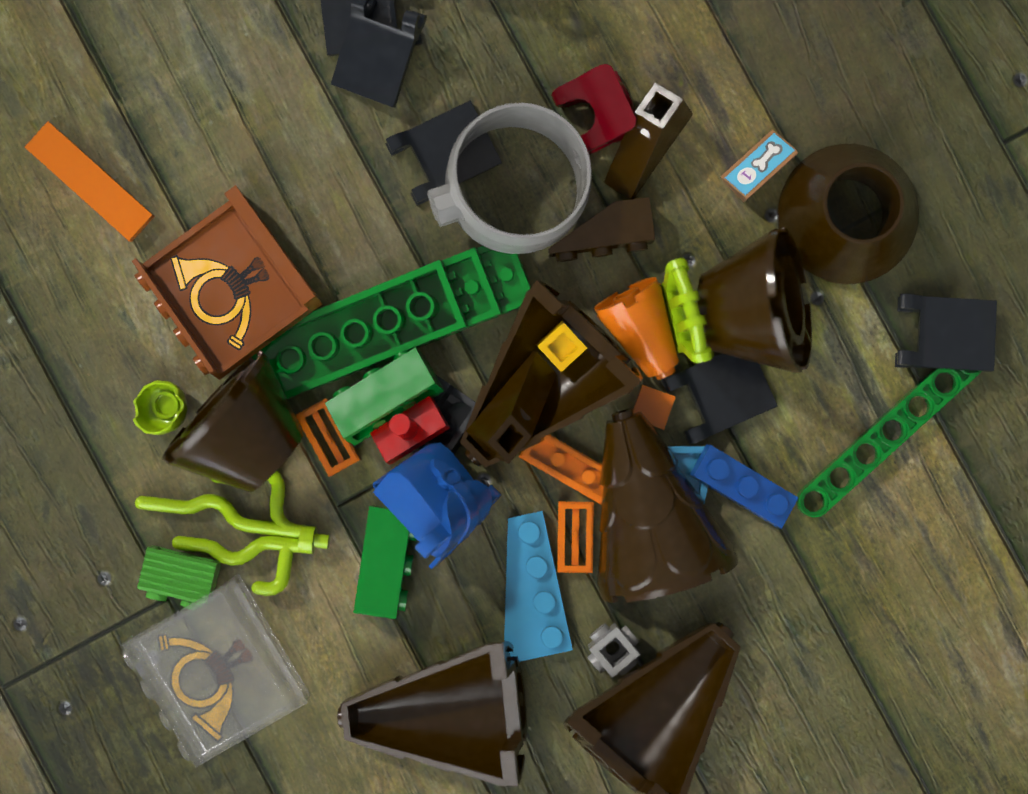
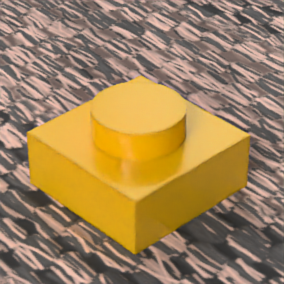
(561, 346)

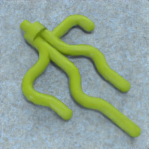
(285, 537)

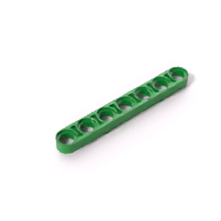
(883, 447)

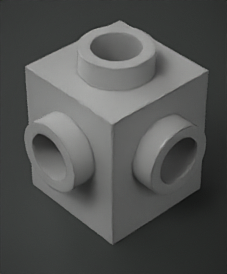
(618, 662)

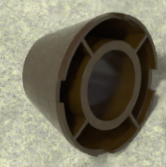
(820, 244)
(758, 304)
(240, 430)

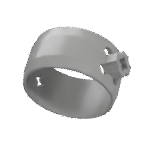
(450, 207)

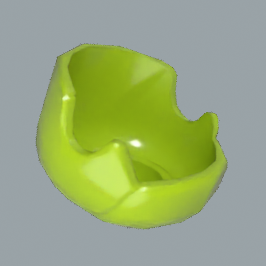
(160, 408)

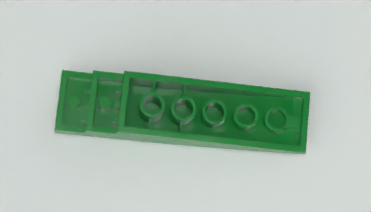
(397, 318)

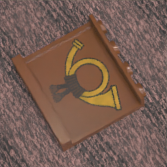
(227, 286)

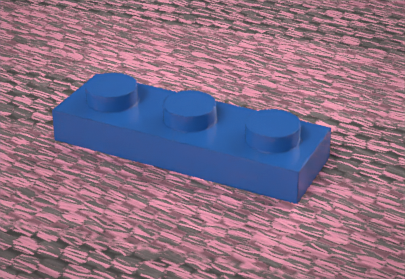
(743, 486)

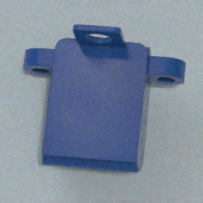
(435, 500)

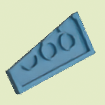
(533, 598)

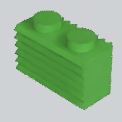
(177, 575)

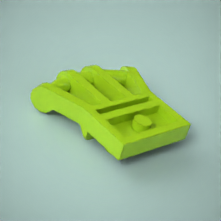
(684, 312)

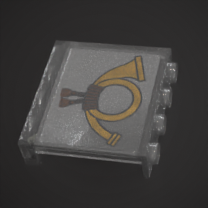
(216, 672)

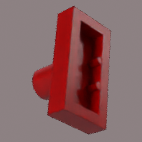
(409, 430)

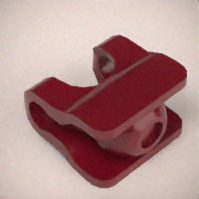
(609, 99)

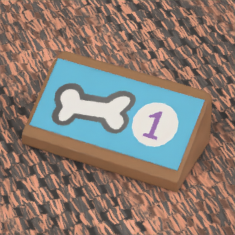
(759, 165)

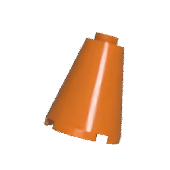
(642, 326)

